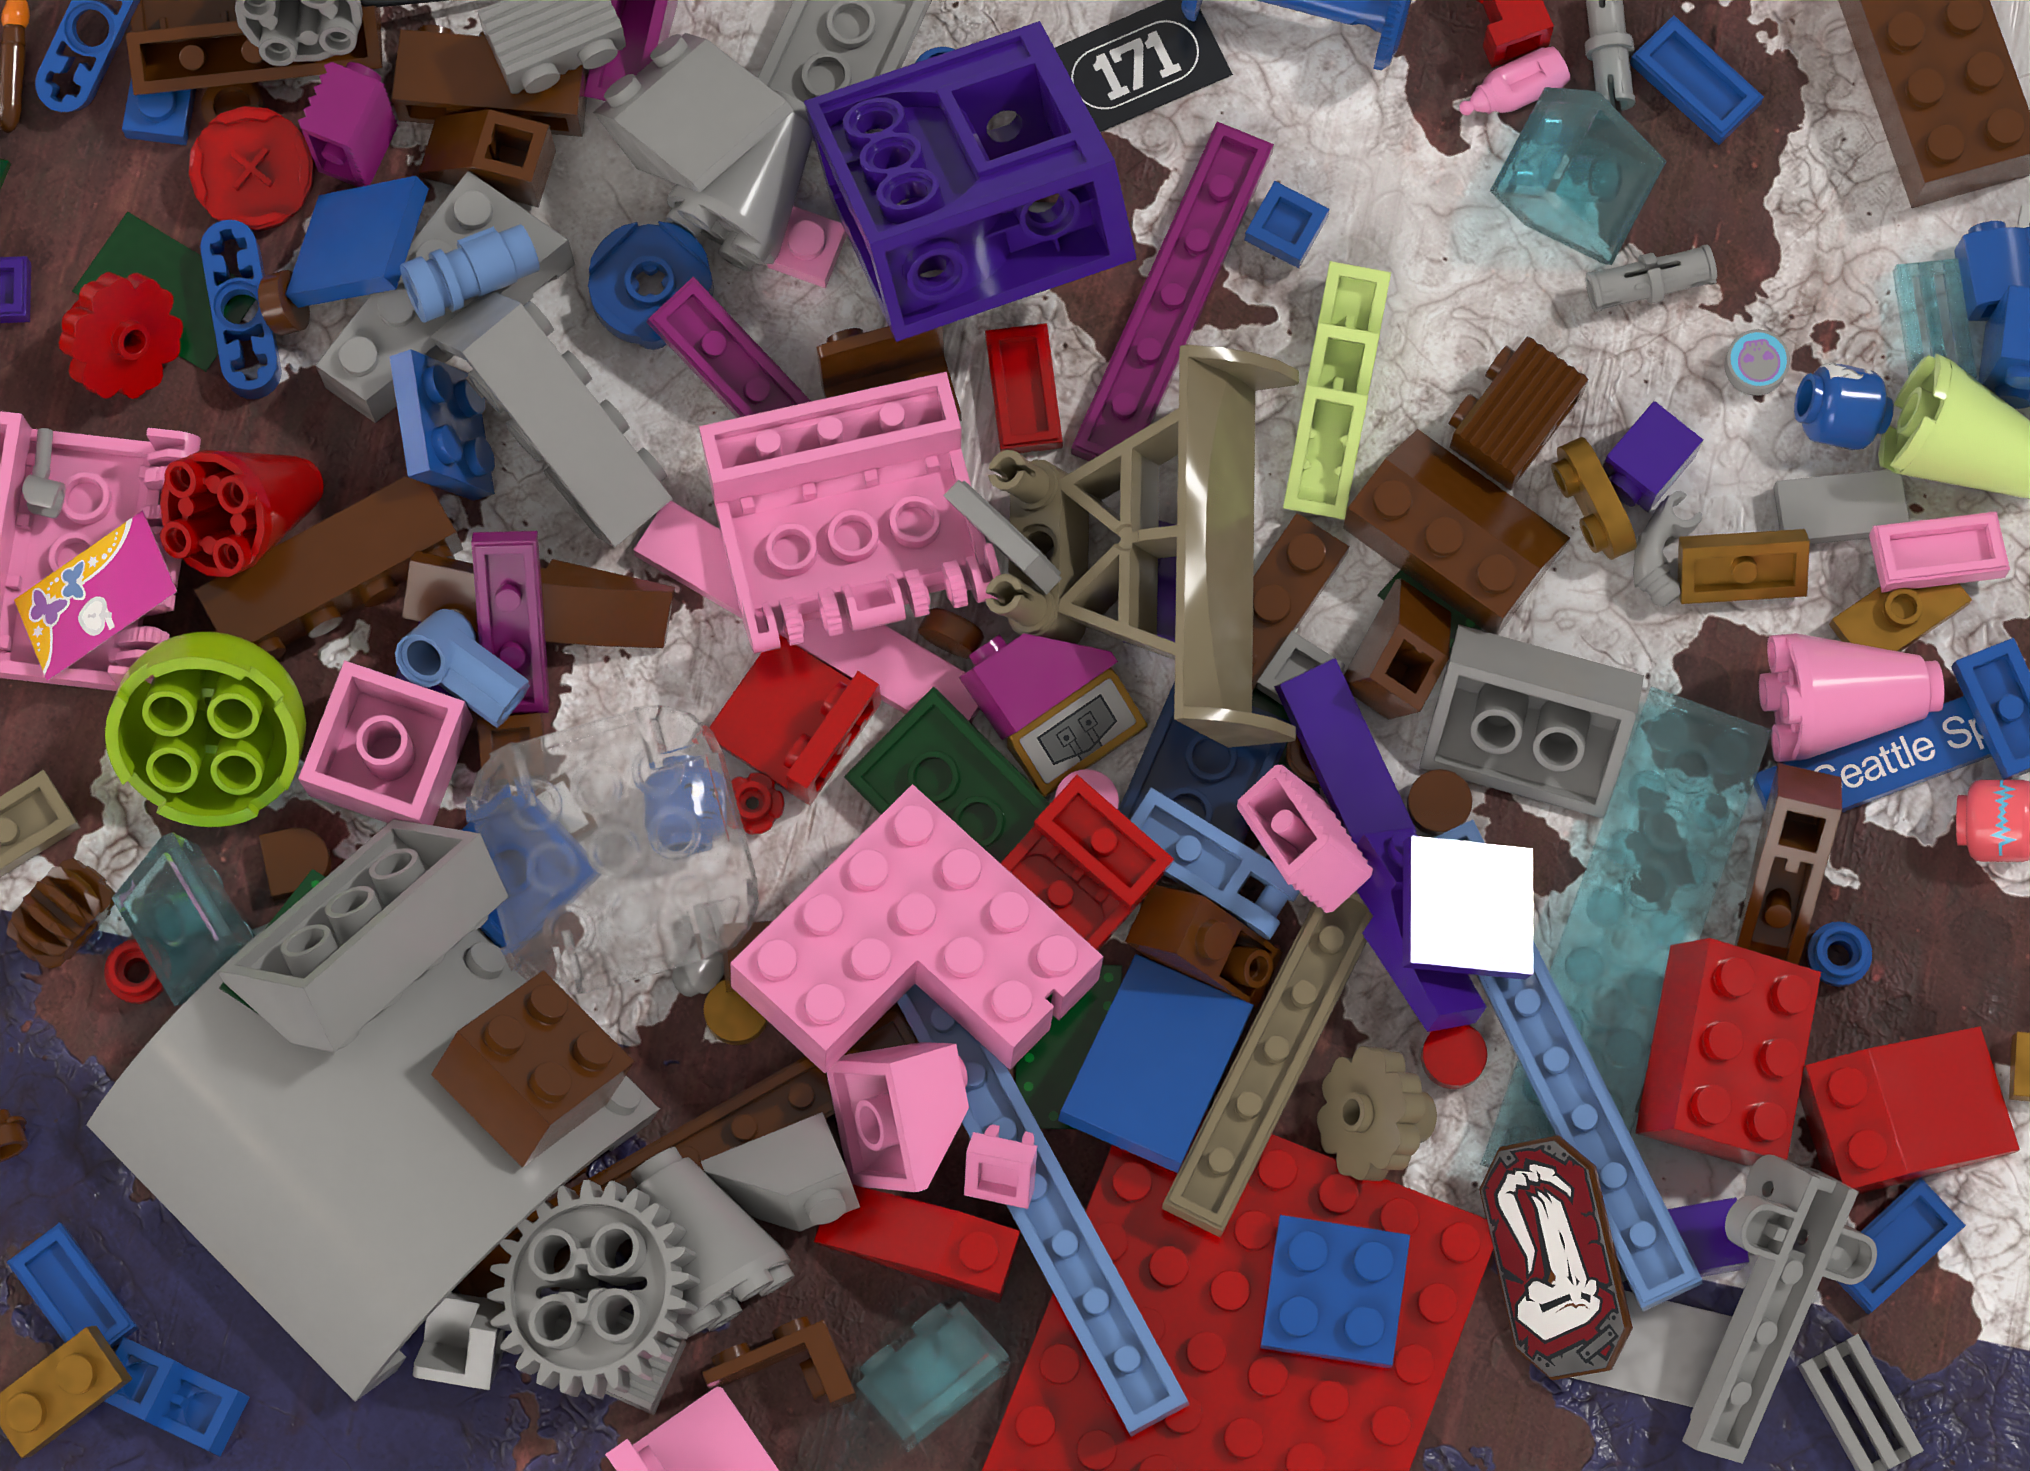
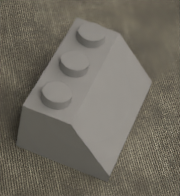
(1532, 721)

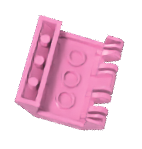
(105, 487)
(845, 510)

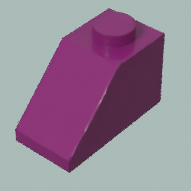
(1029, 677)

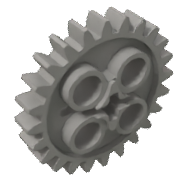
(592, 1347)

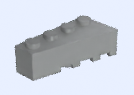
(386, 324)
(556, 414)

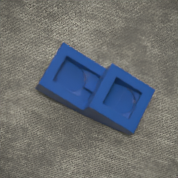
(177, 1398)

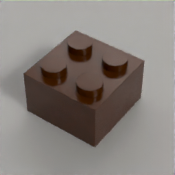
(532, 1068)

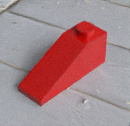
(926, 1242)

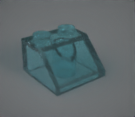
(1578, 173)
(181, 916)
(932, 1374)

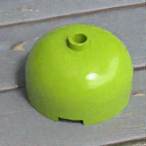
(209, 732)

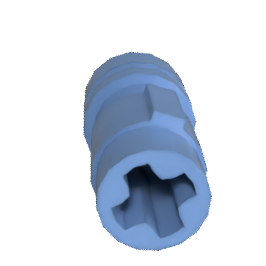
(477, 267)

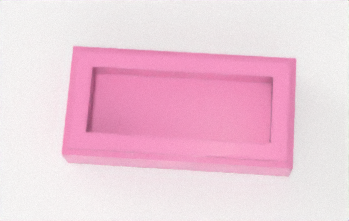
(1939, 551)

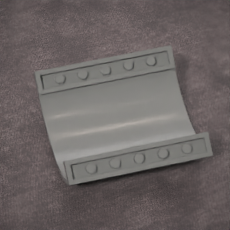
(345, 1176)

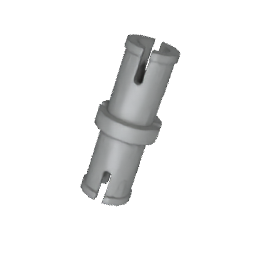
(1610, 51)
(1651, 278)

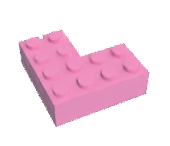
(924, 910)

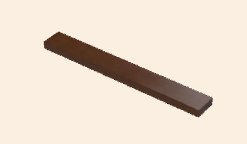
(763, 1108)

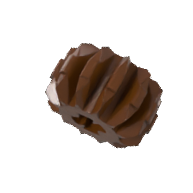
(61, 913)

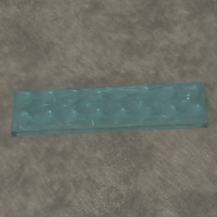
(1642, 892)

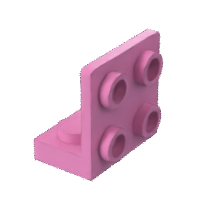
(698, 1438)

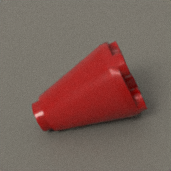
(233, 507)

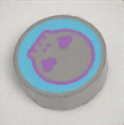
(1757, 362)

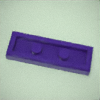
(1342, 751)

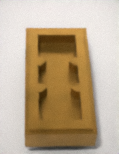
(1899, 616)

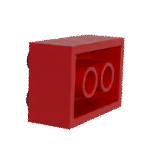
(1728, 1051)

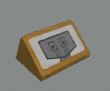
(1077, 732)

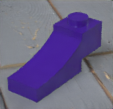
(1436, 997)

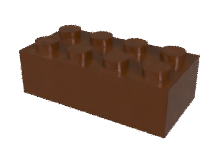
(1942, 93)

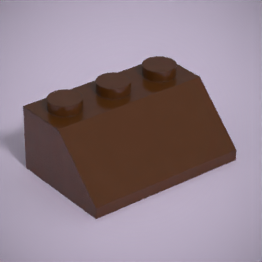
(1454, 531)

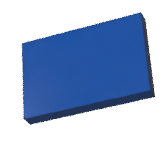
(1156, 1063)

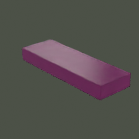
(723, 353)
(512, 608)

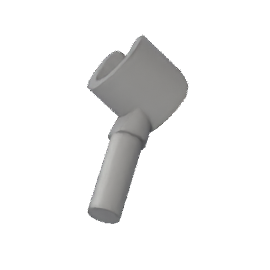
(43, 495)

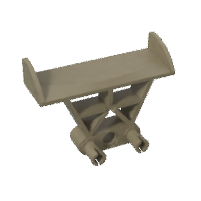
(1211, 541)

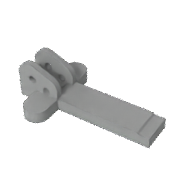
(1776, 1293)

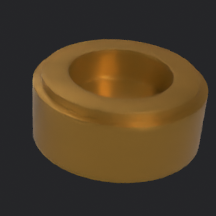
(732, 1017)

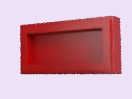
(1024, 388)

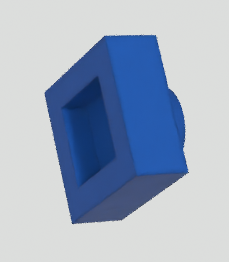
(159, 116)
(1286, 224)

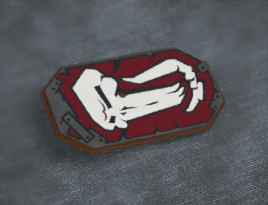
(1555, 1258)

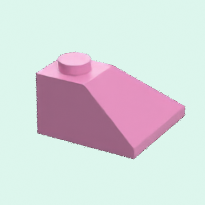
(898, 1112)

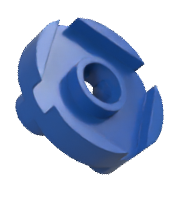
(646, 250)

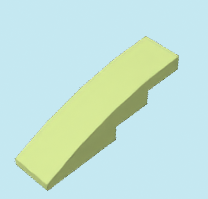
(1337, 390)

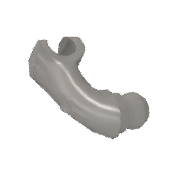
(1650, 563)

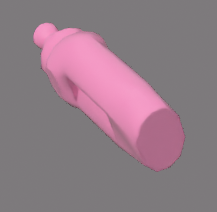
(1518, 82)

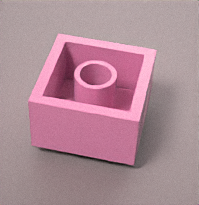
(385, 747)

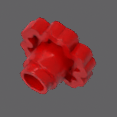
(120, 335)

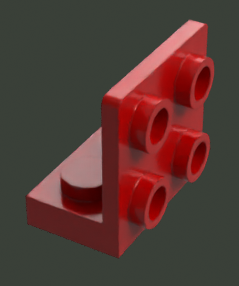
(795, 718)

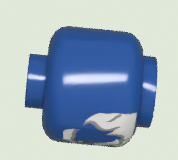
(1843, 406)

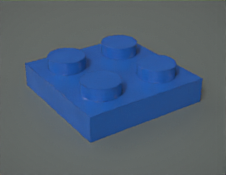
(442, 426)
(1335, 1291)

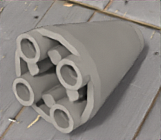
(300, 28)
(753, 198)
(731, 1249)

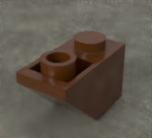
(495, 147)
(1401, 653)
(1203, 943)

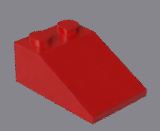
(1906, 1110)

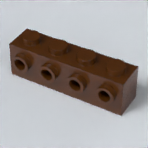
(331, 568)

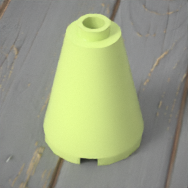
(1957, 432)

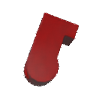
(1515, 29)

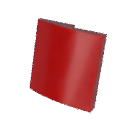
(1087, 862)

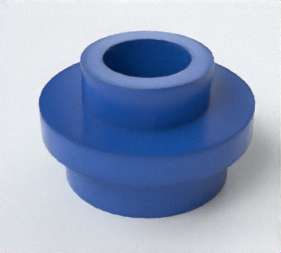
(1852, 940)

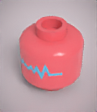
(1995, 820)

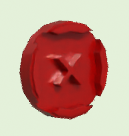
(251, 168)

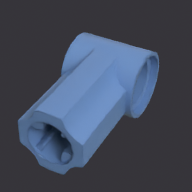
(447, 654)

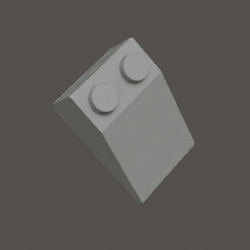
(689, 112)

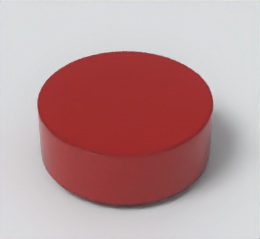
(1454, 1056)

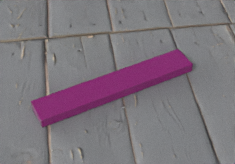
(1175, 290)

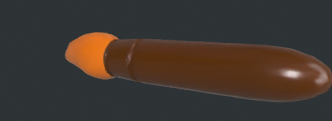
(12, 58)

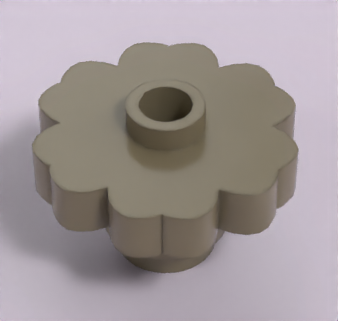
(1374, 1113)

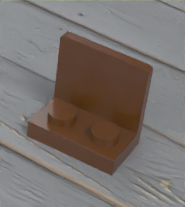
(874, 359)

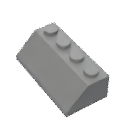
(366, 932)

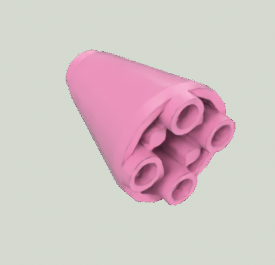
(1841, 693)

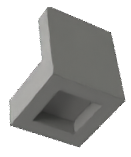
(461, 1343)

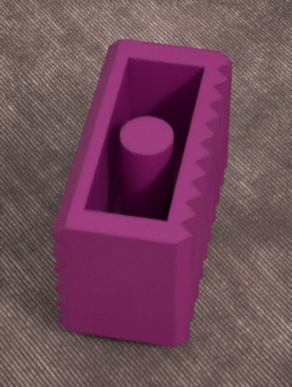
(349, 123)

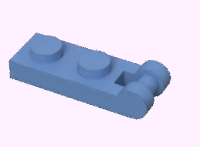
(1214, 863)

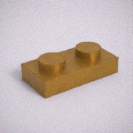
(1743, 566)
(60, 1391)

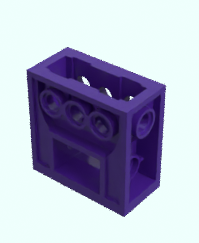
(969, 182)

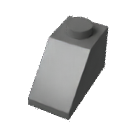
(787, 1176)

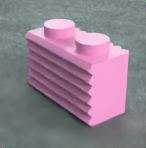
(1304, 838)

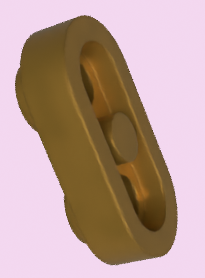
(1604, 519)

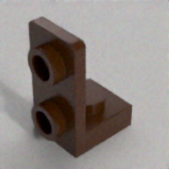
(822, 1371)

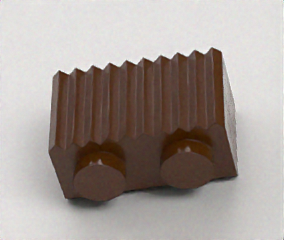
(1517, 412)

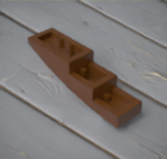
(578, 601)

